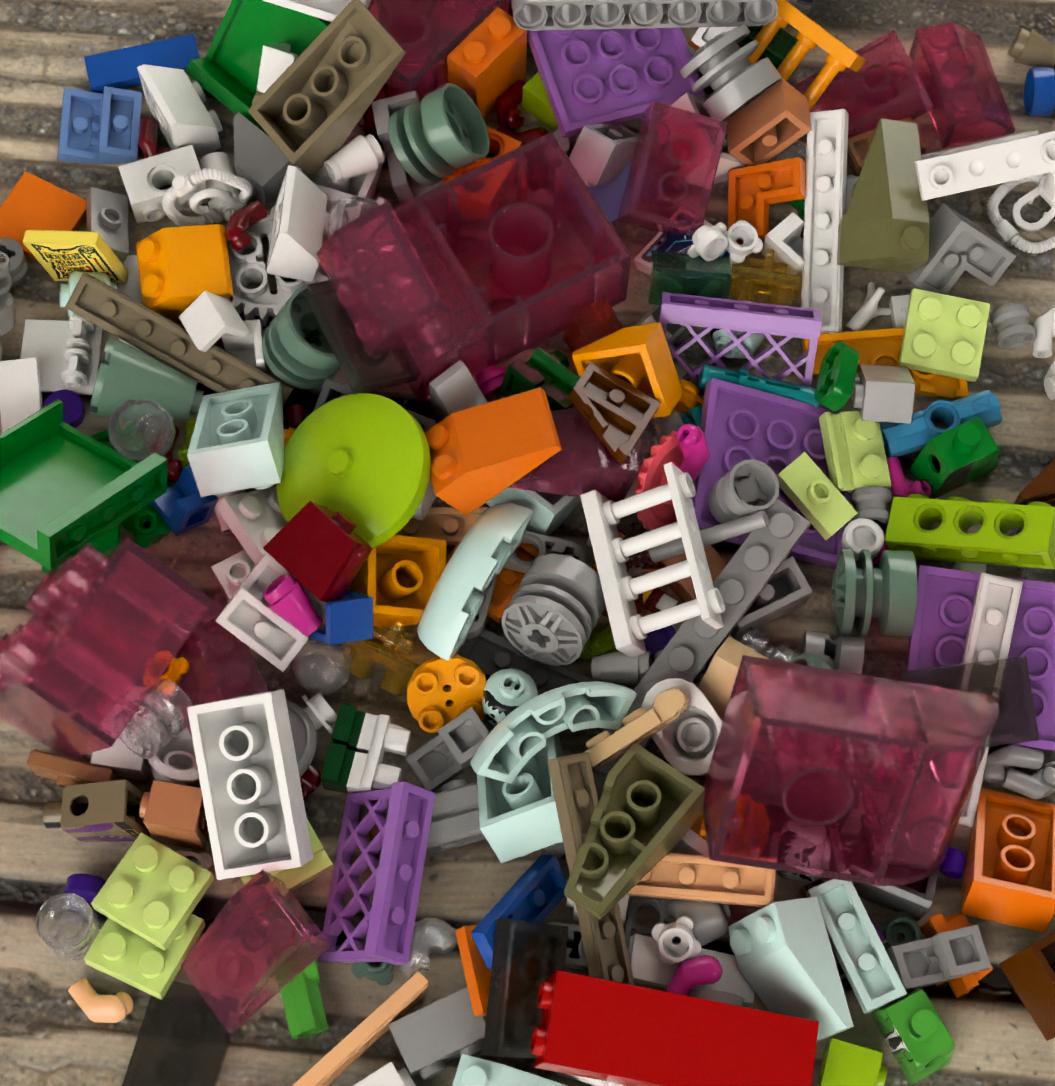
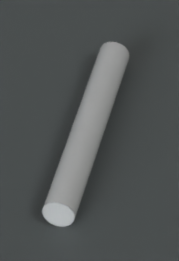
(713, 535)

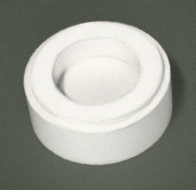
(861, 535)

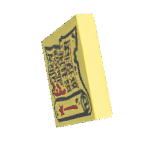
(74, 251)

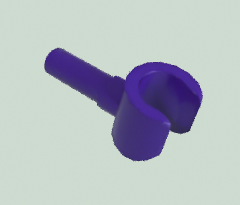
(953, 864)

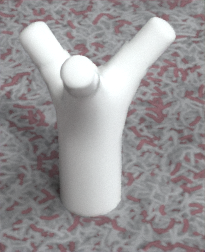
(868, 309)

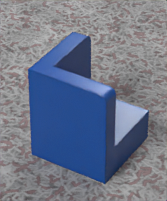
(183, 506)
(347, 620)

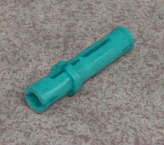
(773, 386)

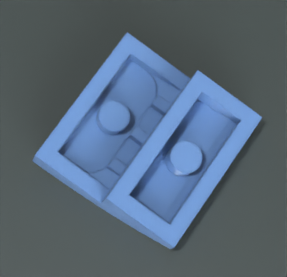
(99, 126)

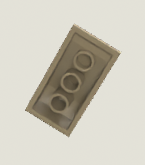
(328, 88)

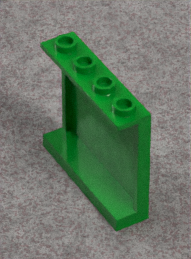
(235, 54)
(67, 487)

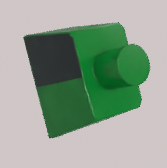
(962, 455)

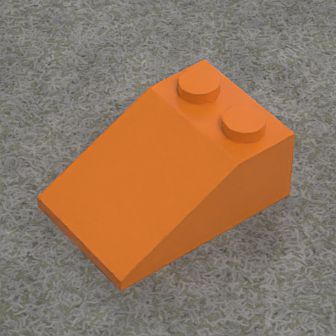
(490, 448)
(1011, 862)

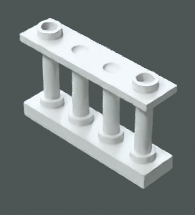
(985, 163)
(613, 552)

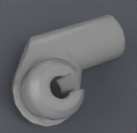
(1011, 756)
(1033, 786)

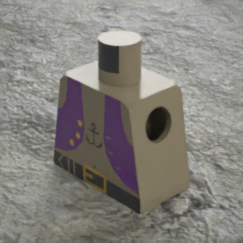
(98, 812)

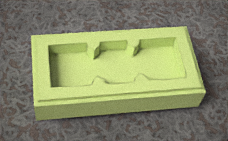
(815, 496)

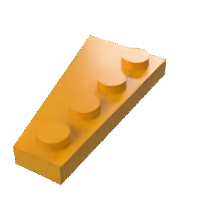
(883, 348)

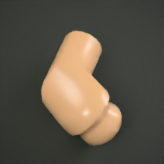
(101, 1007)

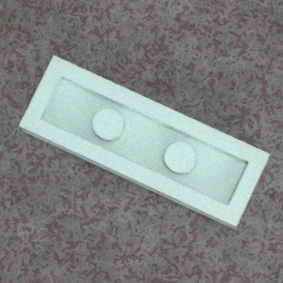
(857, 945)

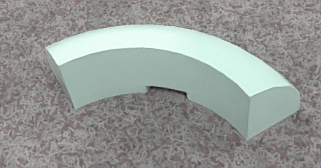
(470, 570)
(529, 725)

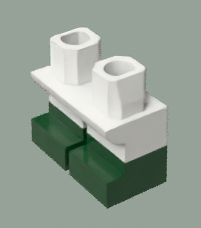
(359, 749)

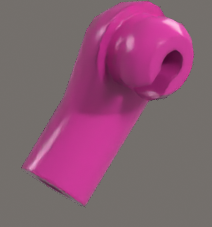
(693, 449)
(902, 486)
(694, 973)

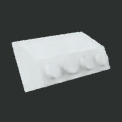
(250, 784)

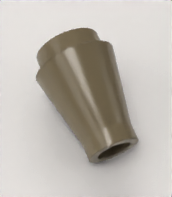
(1032, 49)

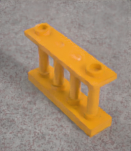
(808, 37)

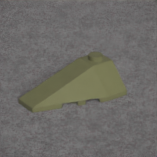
(886, 218)
(633, 827)

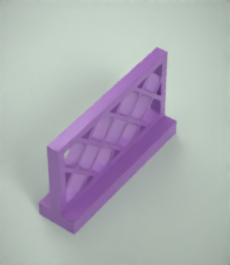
(744, 317)
(394, 877)

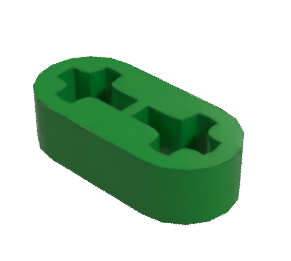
(837, 376)

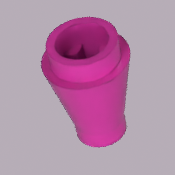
(290, 602)

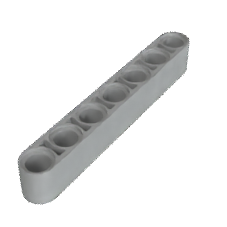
(636, 14)

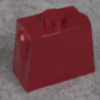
(320, 550)

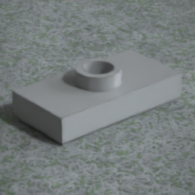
(109, 216)

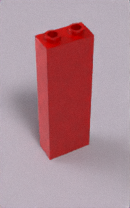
(666, 1037)

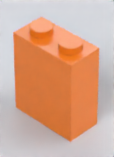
(489, 60)

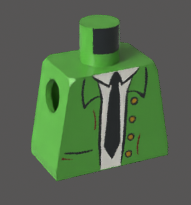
(915, 1035)

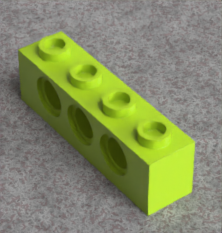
(989, 545)

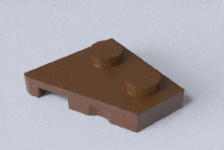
(613, 409)

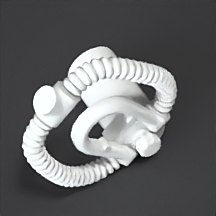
(221, 189)
(1005, 231)

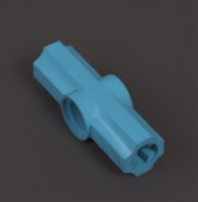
(908, 438)

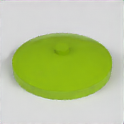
(358, 459)

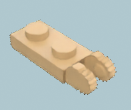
(638, 727)

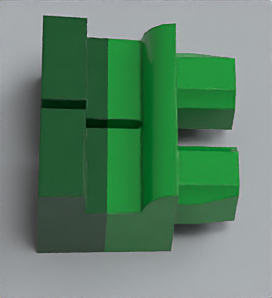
(543, 371)

